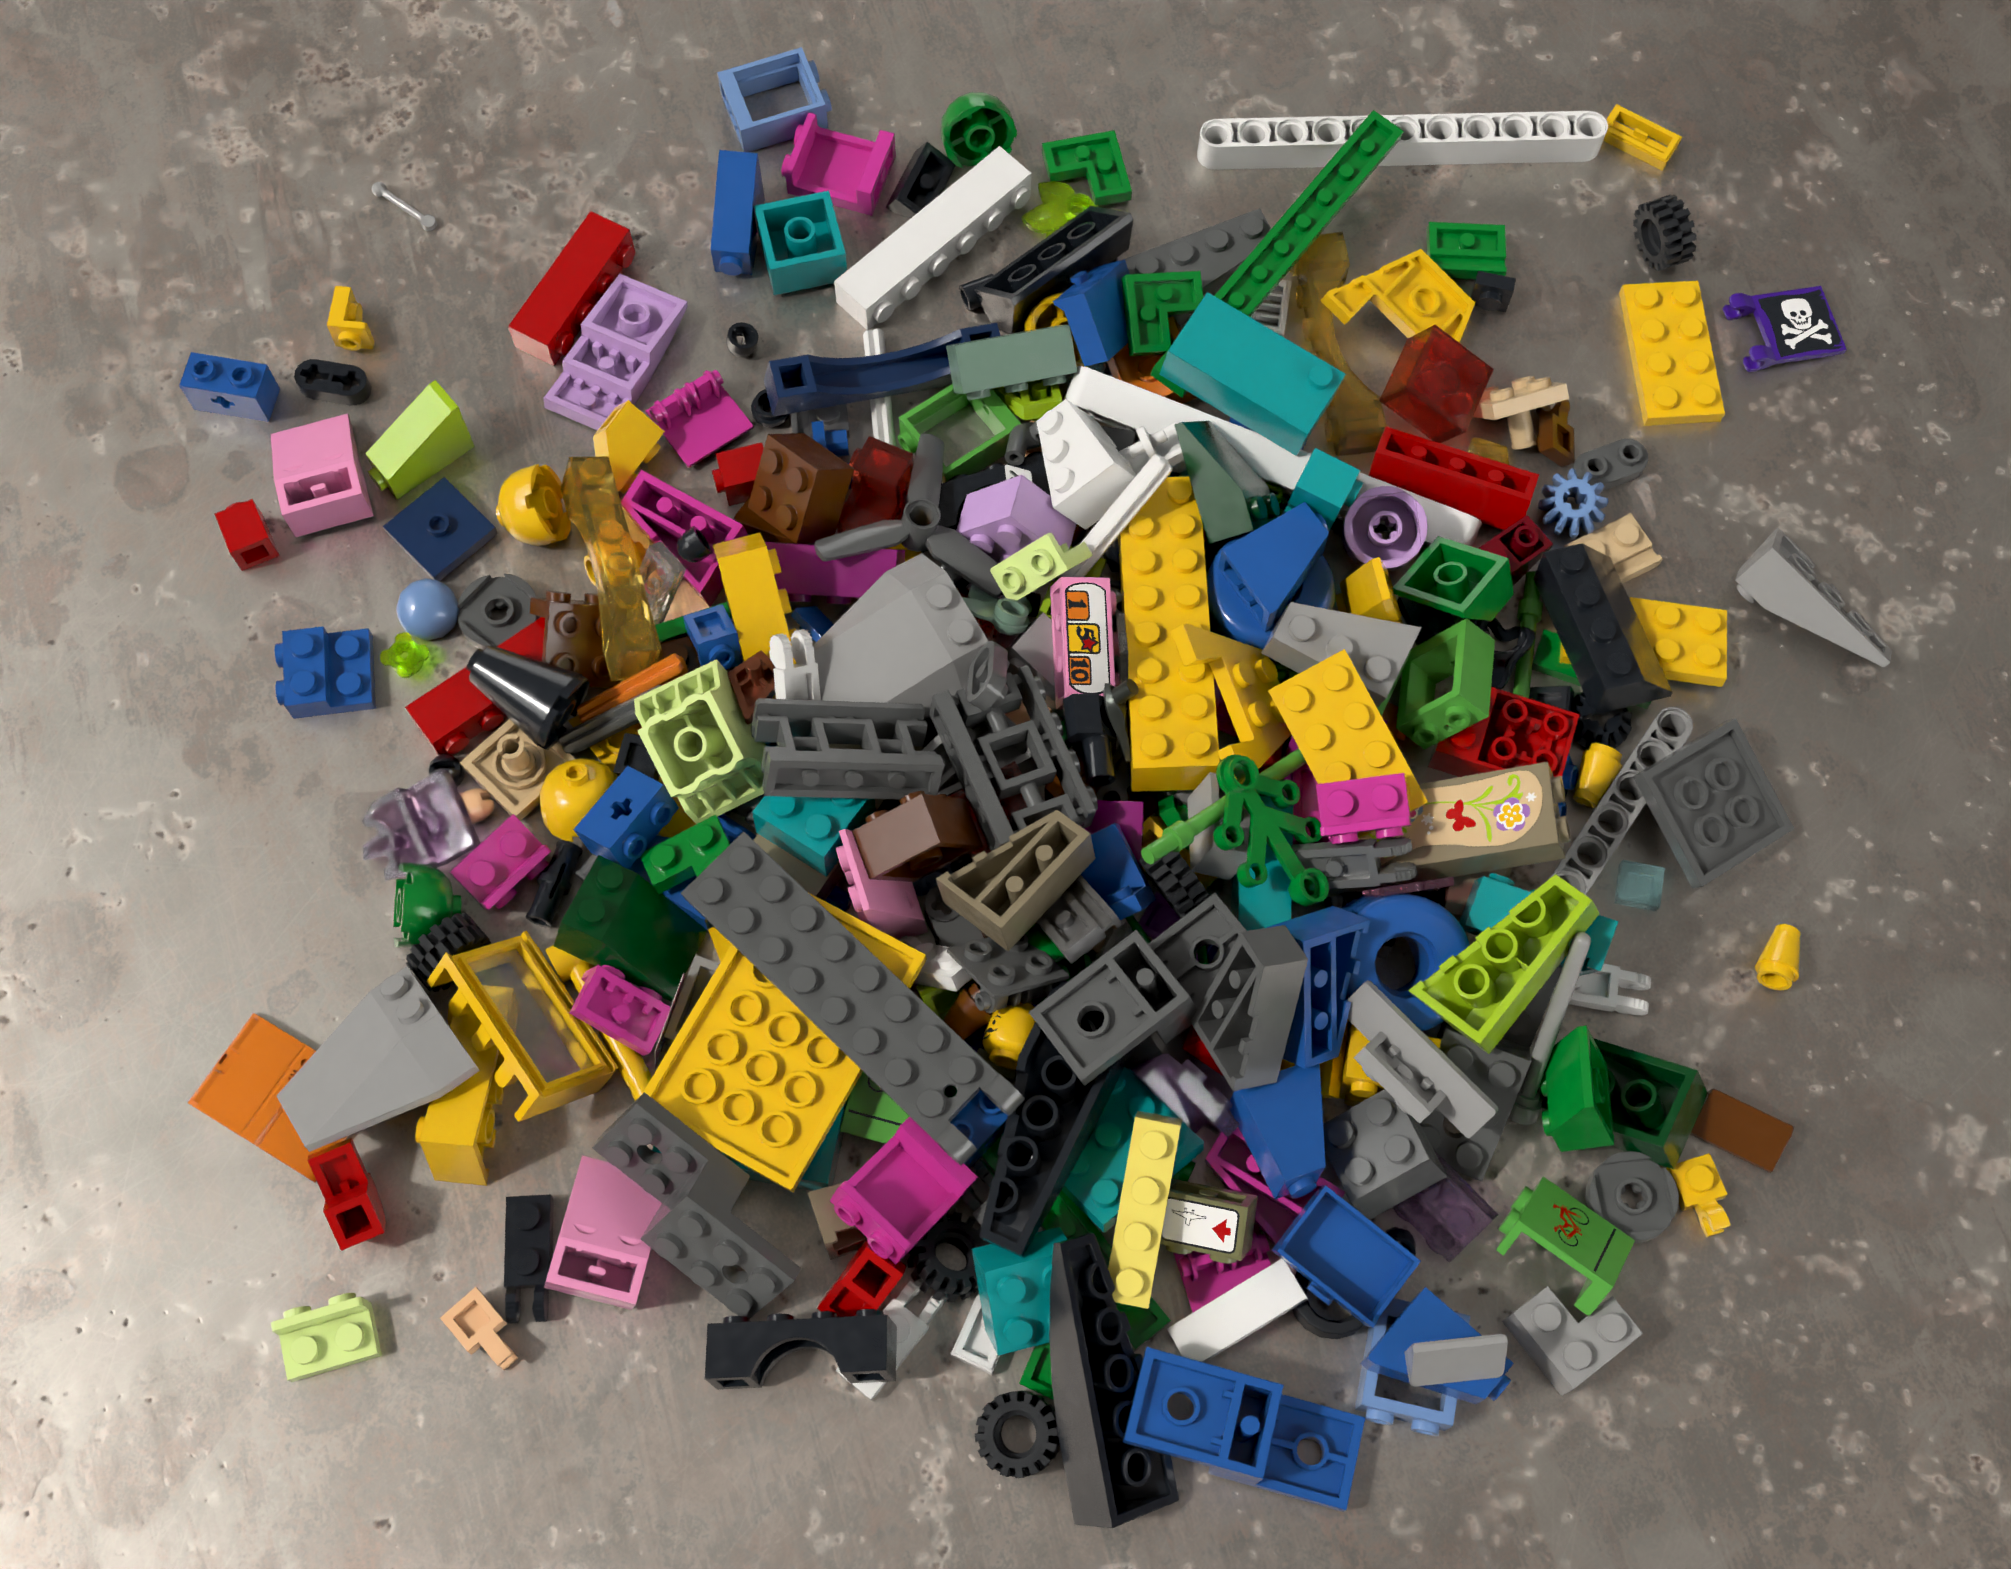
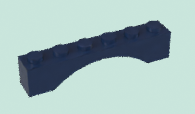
(823, 382)

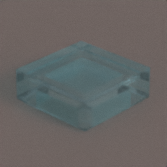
(1639, 885)

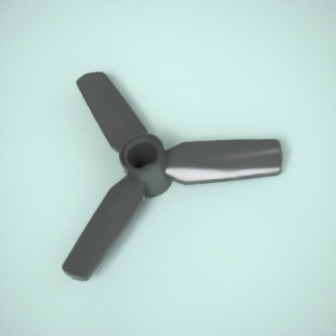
(922, 508)

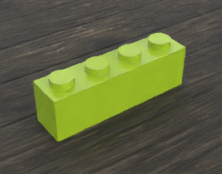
(1507, 965)

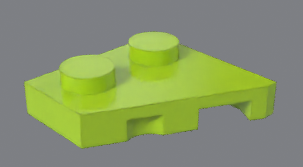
(1031, 402)

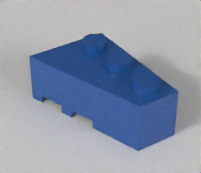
(1321, 1012)

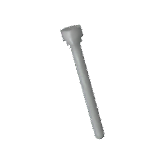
(1527, 1103)

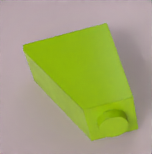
(419, 442)

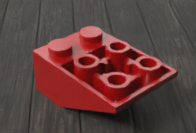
(1512, 736)

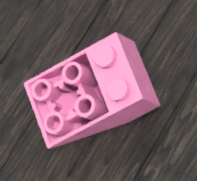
(319, 476)
(880, 903)
(600, 1237)

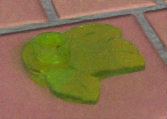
(1057, 207)

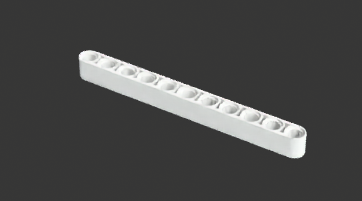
(1425, 139)
(1133, 407)

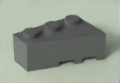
(1252, 1006)

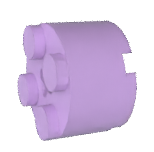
(1398, 511)

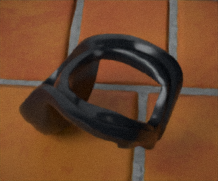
(1505, 661)

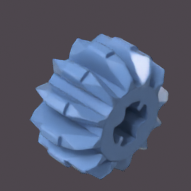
(1584, 494)

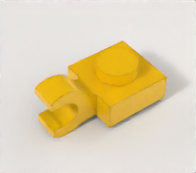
(1701, 1188)

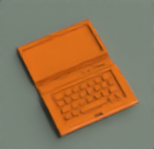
(245, 1087)

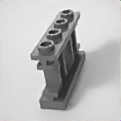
(808, 768)
(981, 773)

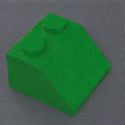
(1458, 580)
(1577, 1094)

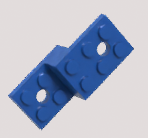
(1244, 1429)

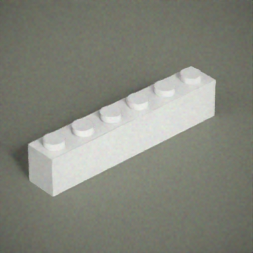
(933, 238)

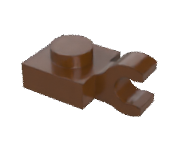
(1555, 434)

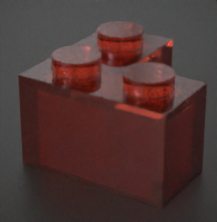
(877, 486)

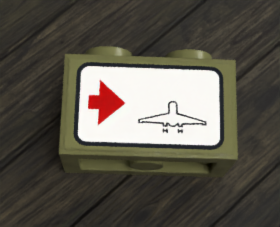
(1209, 1221)

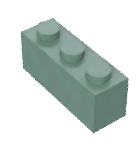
(1012, 361)

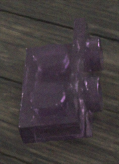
(1447, 1213)

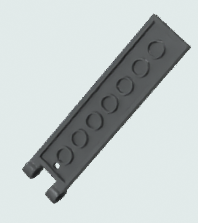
(847, 992)

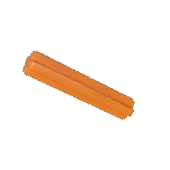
(656, 674)

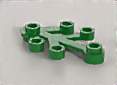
(1266, 827)

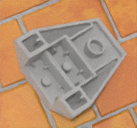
(901, 640)
(376, 1065)

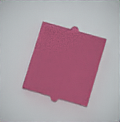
(1410, 887)

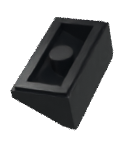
(921, 181)

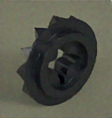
(1587, 731)

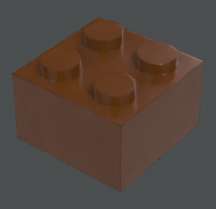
(800, 487)
(916, 837)

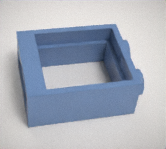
(766, 75)
(1385, 1410)

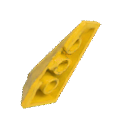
(1369, 593)

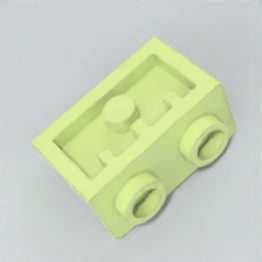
(1036, 566)
(327, 1336)

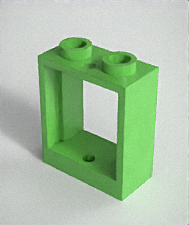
(943, 405)
(1457, 651)

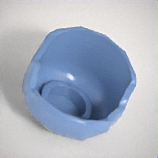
(427, 609)

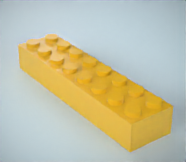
(1162, 588)

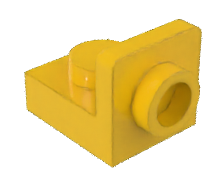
(346, 321)

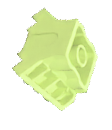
(701, 742)

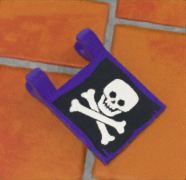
(1793, 326)

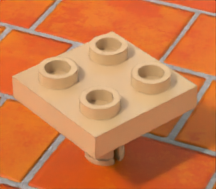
(1516, 404)
(513, 768)

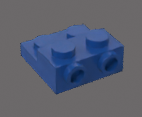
(325, 671)

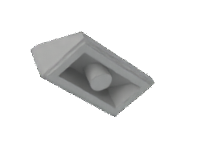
(1456, 1360)

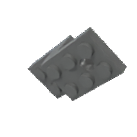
(1138, 990)
(1496, 1075)
(695, 1217)

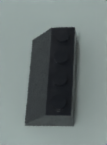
(1079, 245)
(1599, 629)

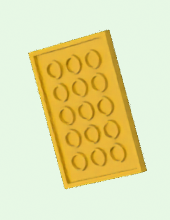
(758, 1071)

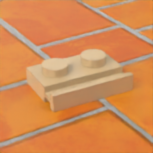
(1625, 545)

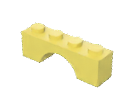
(1143, 1207)

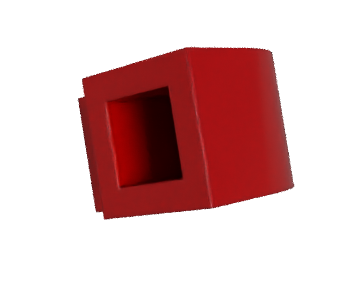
(349, 1194)
(862, 1283)

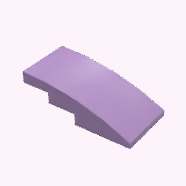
(616, 351)

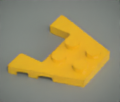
(1409, 293)
(1244, 683)

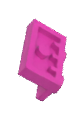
(1363, 806)
(501, 863)
(620, 1009)

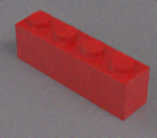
(572, 288)
(1455, 478)
(458, 710)

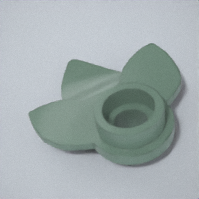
(1005, 614)

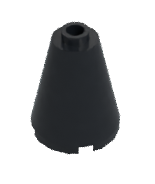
(528, 691)

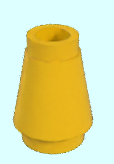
(1596, 773)
(1780, 958)

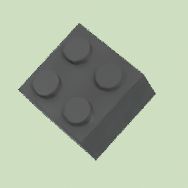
(1380, 1154)

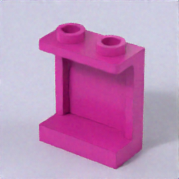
(841, 163)
(902, 1191)

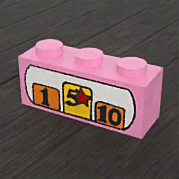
(1082, 636)

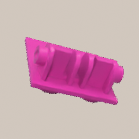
(699, 418)
(1208, 1279)

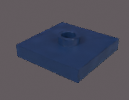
(440, 530)

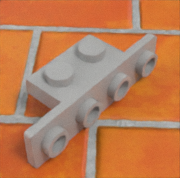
(1413, 1066)

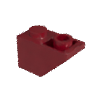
(1520, 543)

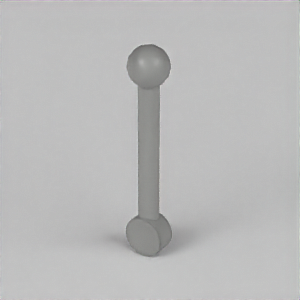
(427, 221)

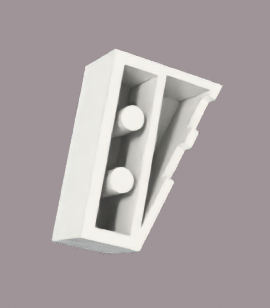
(1081, 464)

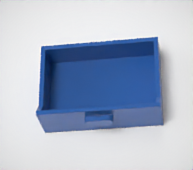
(1096, 312)
(1345, 1256)

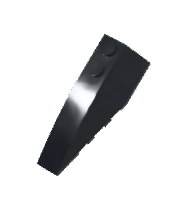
(1043, 1136)
(1094, 1392)

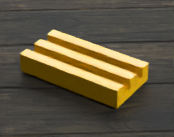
(1636, 141)

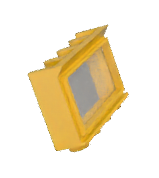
(529, 1021)

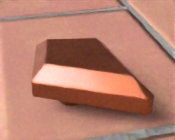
(752, 681)

